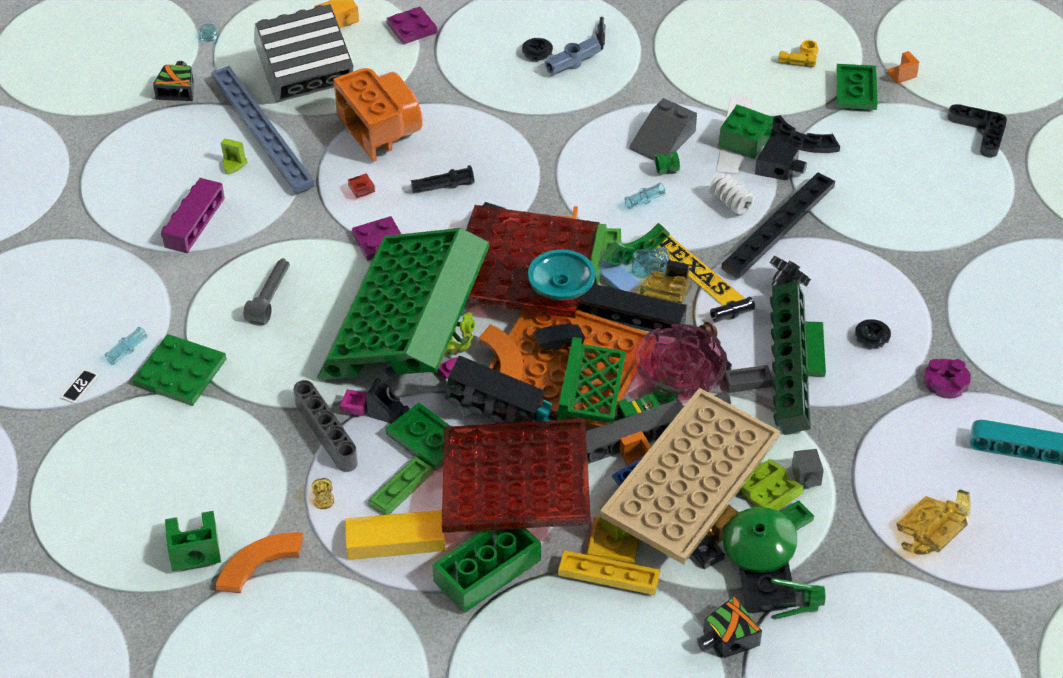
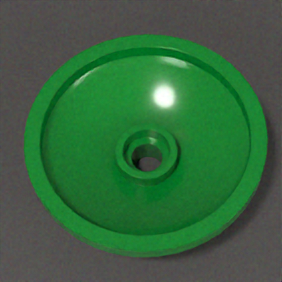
(760, 550)

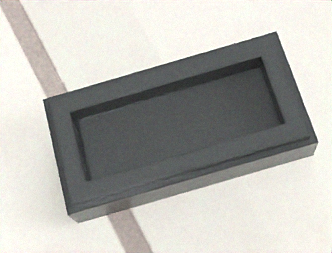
(748, 378)

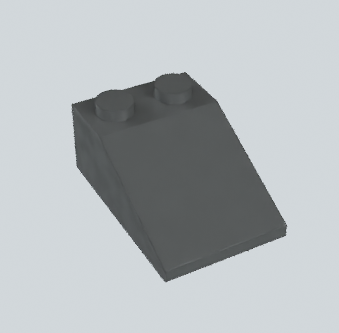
(664, 129)

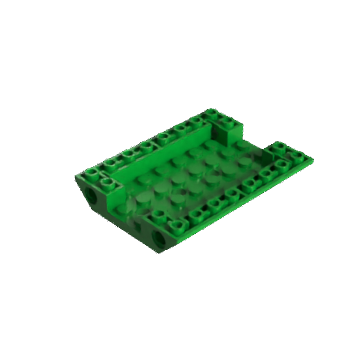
(407, 303)

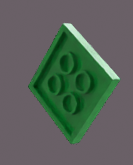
(179, 369)

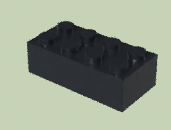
(492, 393)

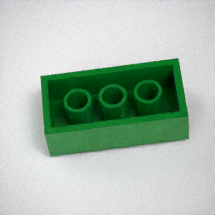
(485, 565)

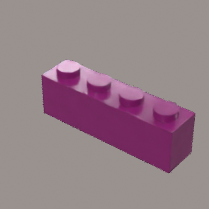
(193, 215)

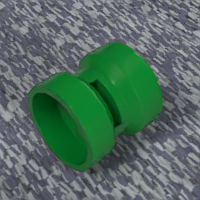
(667, 162)

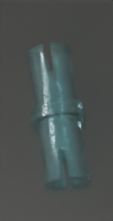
(644, 195)
(126, 345)

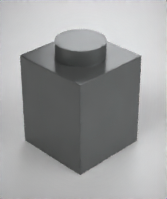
(807, 468)

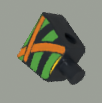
(175, 83)
(730, 630)

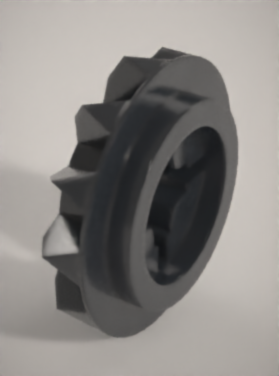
(530, 46)
(874, 327)

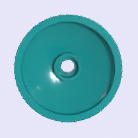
(561, 274)

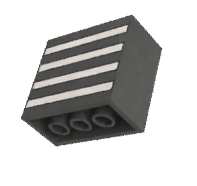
(302, 52)

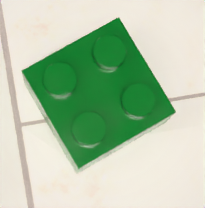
(745, 131)

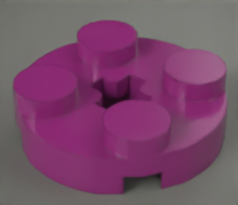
(954, 369)

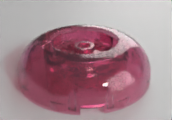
(668, 358)

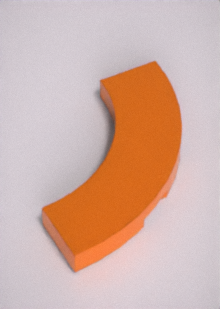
(505, 350)
(246, 560)

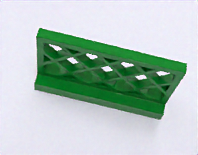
(572, 383)

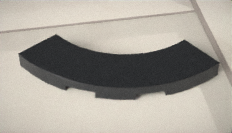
(805, 142)

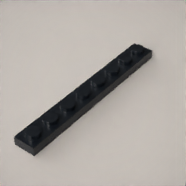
(778, 225)

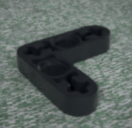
(957, 114)

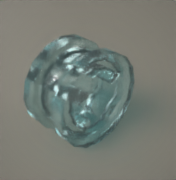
(208, 32)

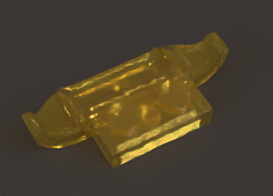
(935, 523)

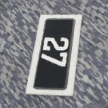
(79, 385)

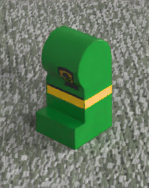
(627, 409)

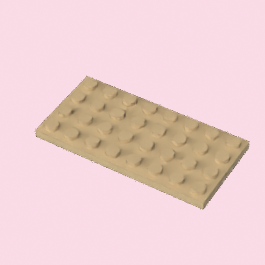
(690, 475)

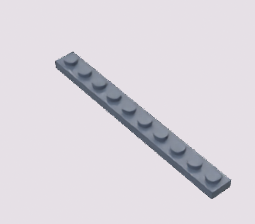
(263, 130)

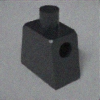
(779, 160)

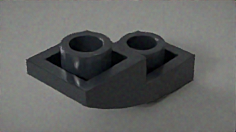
(553, 336)

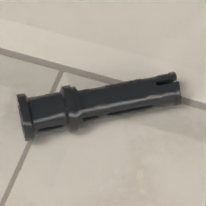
(451, 178)

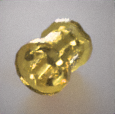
(322, 493)

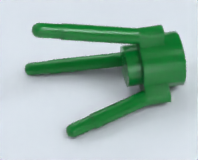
(811, 594)

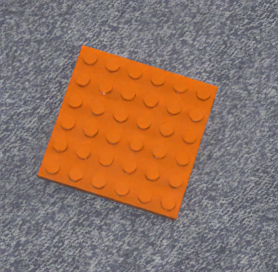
(548, 367)

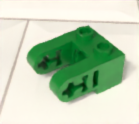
(193, 547)

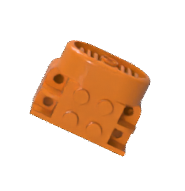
(377, 108)

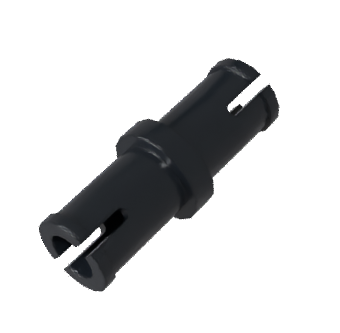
(732, 309)

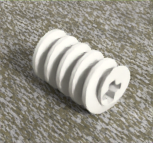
(731, 193)

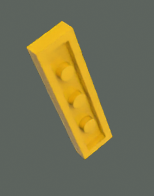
(609, 572)

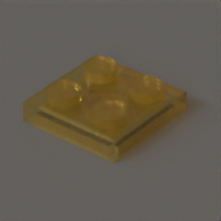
(666, 287)

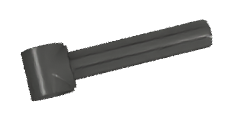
(260, 308)

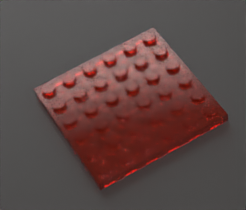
(514, 243)
(515, 476)

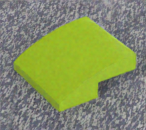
(770, 486)

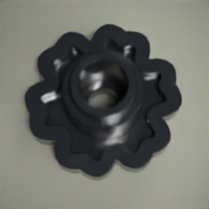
(787, 272)

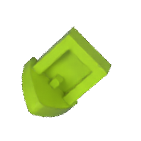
(233, 155)

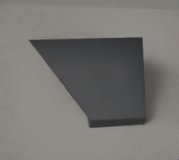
(383, 403)

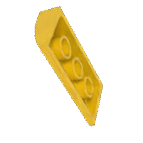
(394, 534)

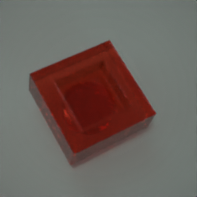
(361, 185)

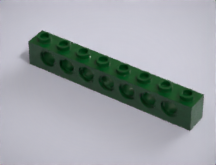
(790, 357)

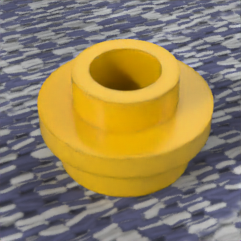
(809, 47)

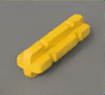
(797, 58)

